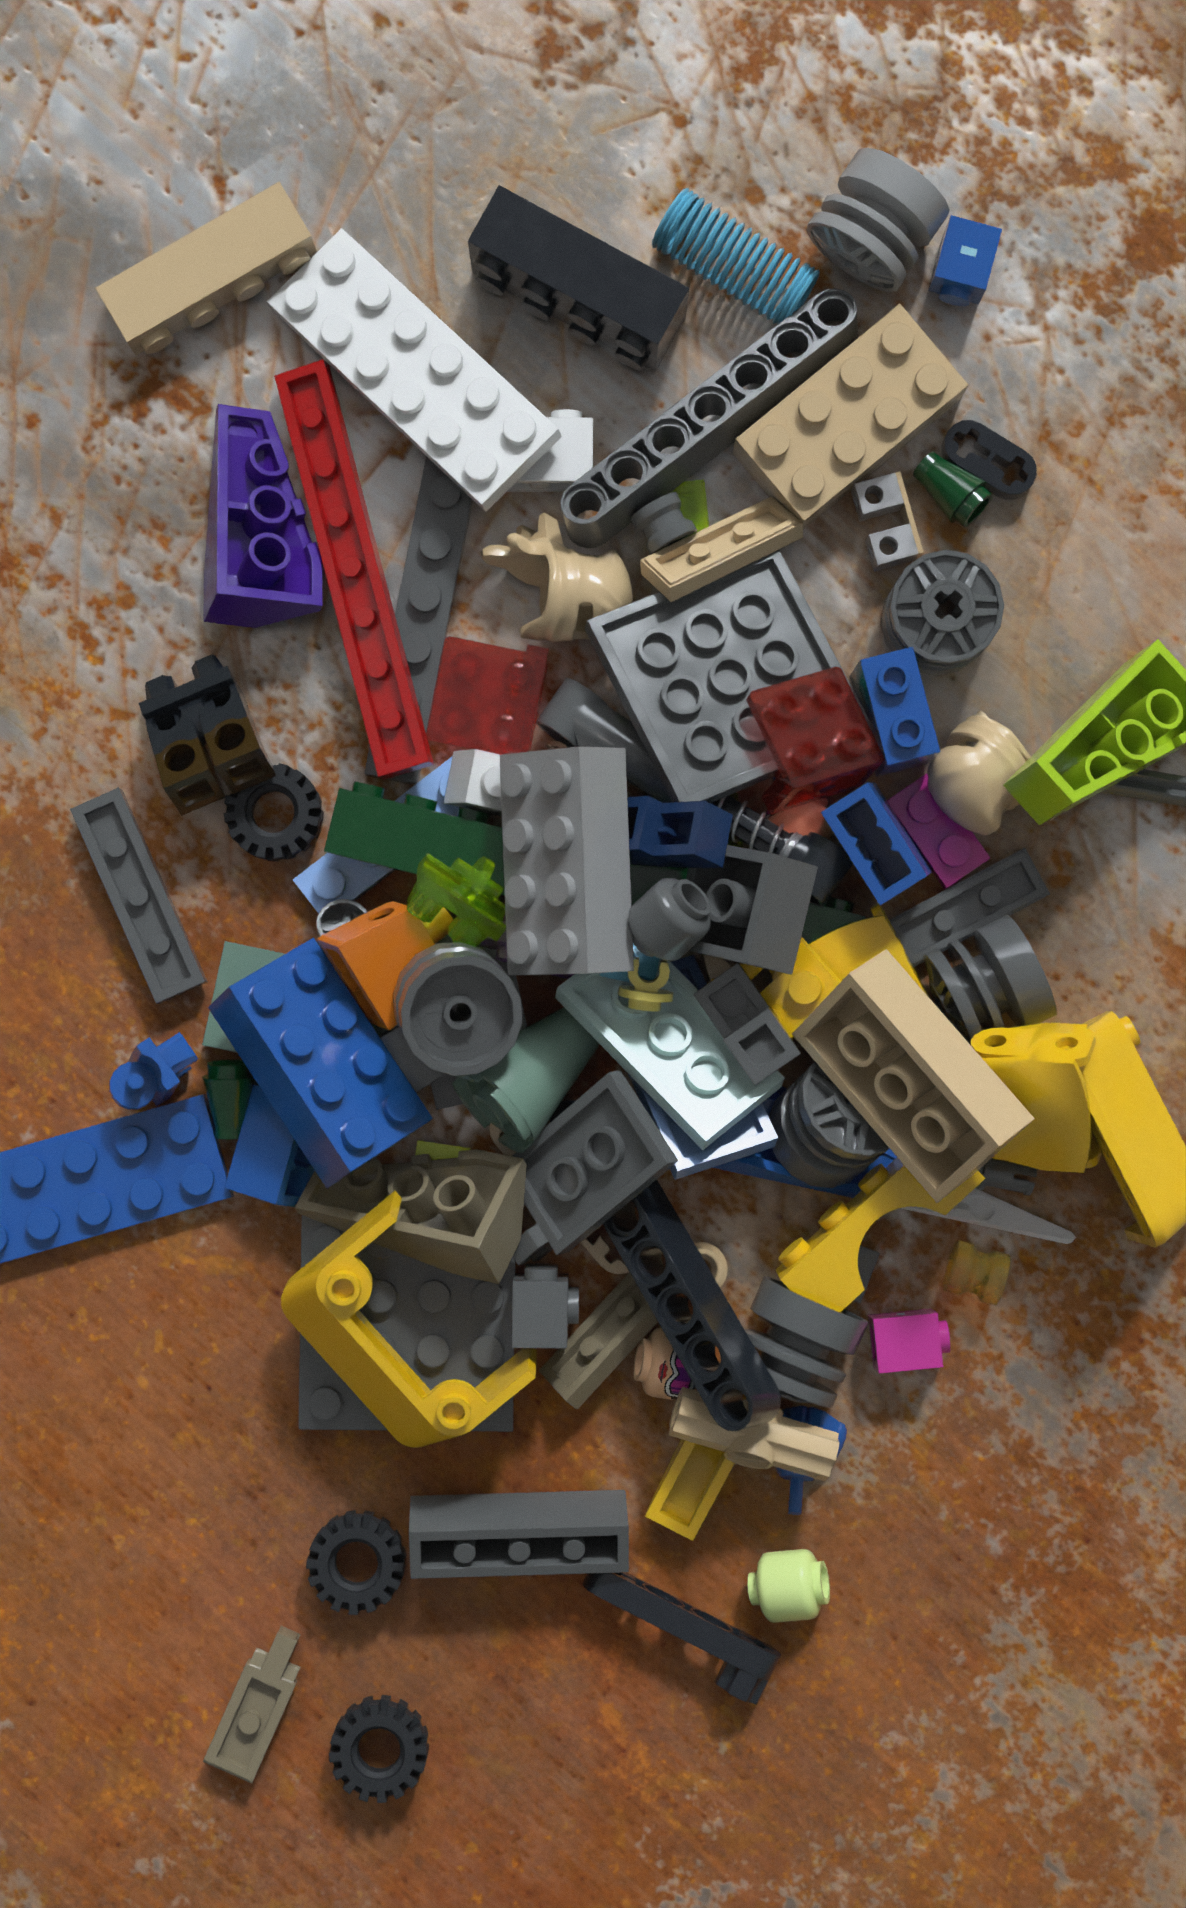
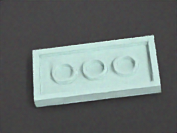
(670, 1053)

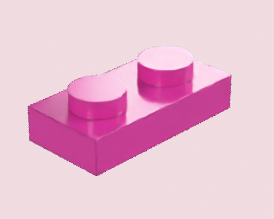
(942, 842)

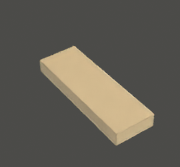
(721, 548)

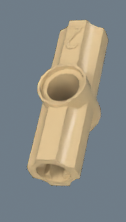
(776, 1443)

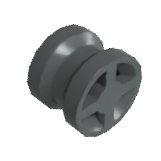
(663, 522)

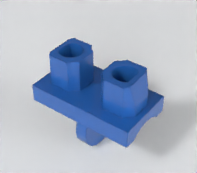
(151, 1072)

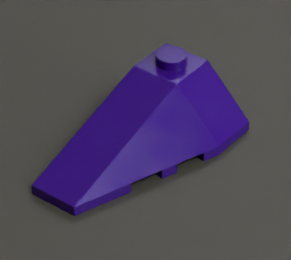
(257, 540)

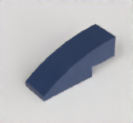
(677, 833)

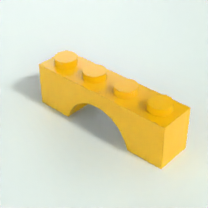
(828, 1261)

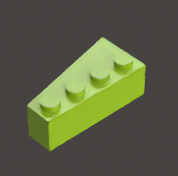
(1112, 736)

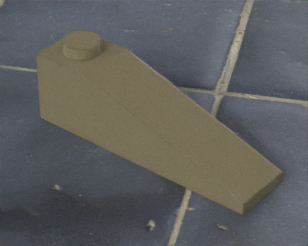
(451, 1213)

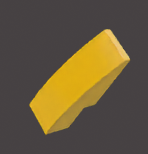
(689, 1487)

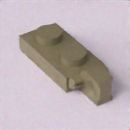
(255, 1708)

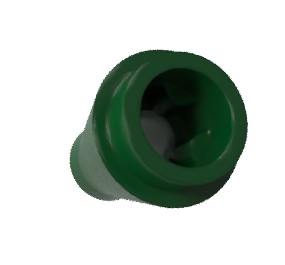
(954, 490)
(228, 1094)

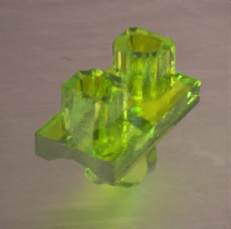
(465, 892)

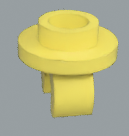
(647, 994)

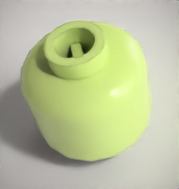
(789, 1585)

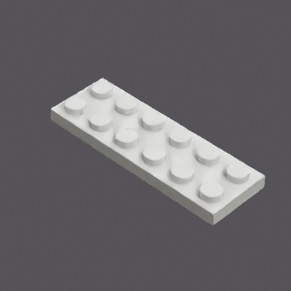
(414, 369)

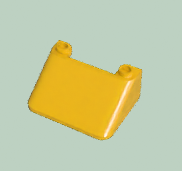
(1135, 1131)

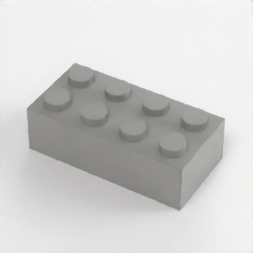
(566, 861)

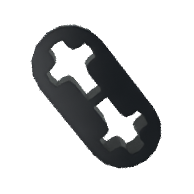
(994, 448)

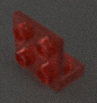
(487, 696)
(814, 738)

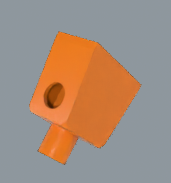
(375, 950)

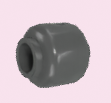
(670, 919)

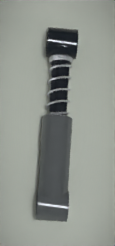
(585, 720)

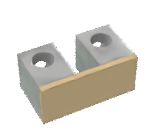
(892, 498)

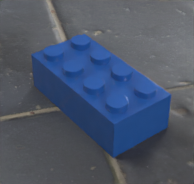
(319, 1062)

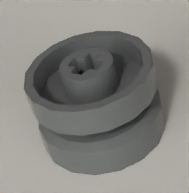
(476, 1034)

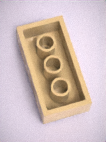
(850, 417)
(912, 1075)

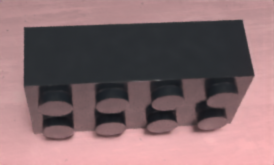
(576, 280)

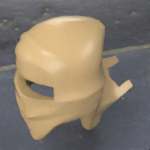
(570, 582)
(971, 779)

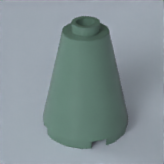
(529, 1080)

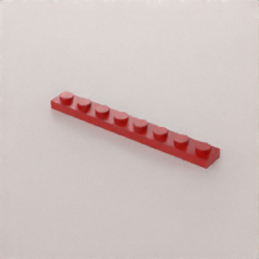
(353, 570)

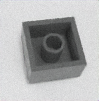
(755, 908)

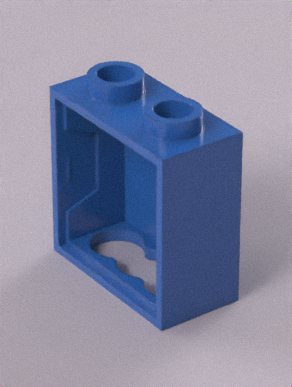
(897, 708)

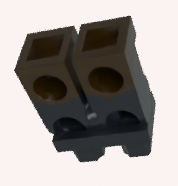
(200, 714)

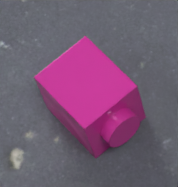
(908, 1340)

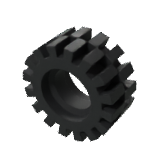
(291, 840)
(349, 1594)
(379, 1781)

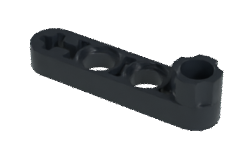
(746, 1658)

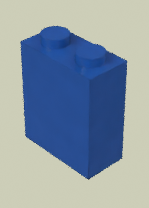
(876, 842)

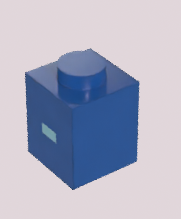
(964, 261)

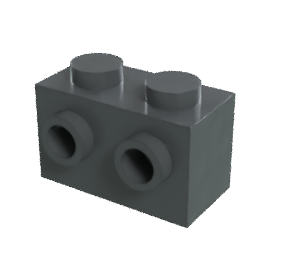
(543, 1307)

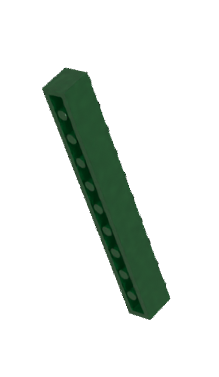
(402, 834)

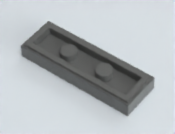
(970, 905)

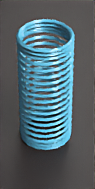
(678, 222)

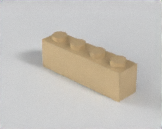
(207, 270)

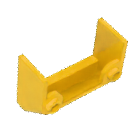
(325, 1308)

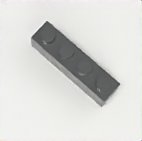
(518, 1534)

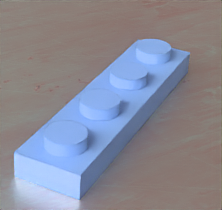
(347, 878)

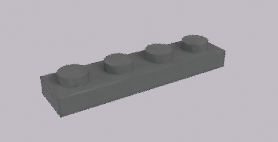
(138, 895)

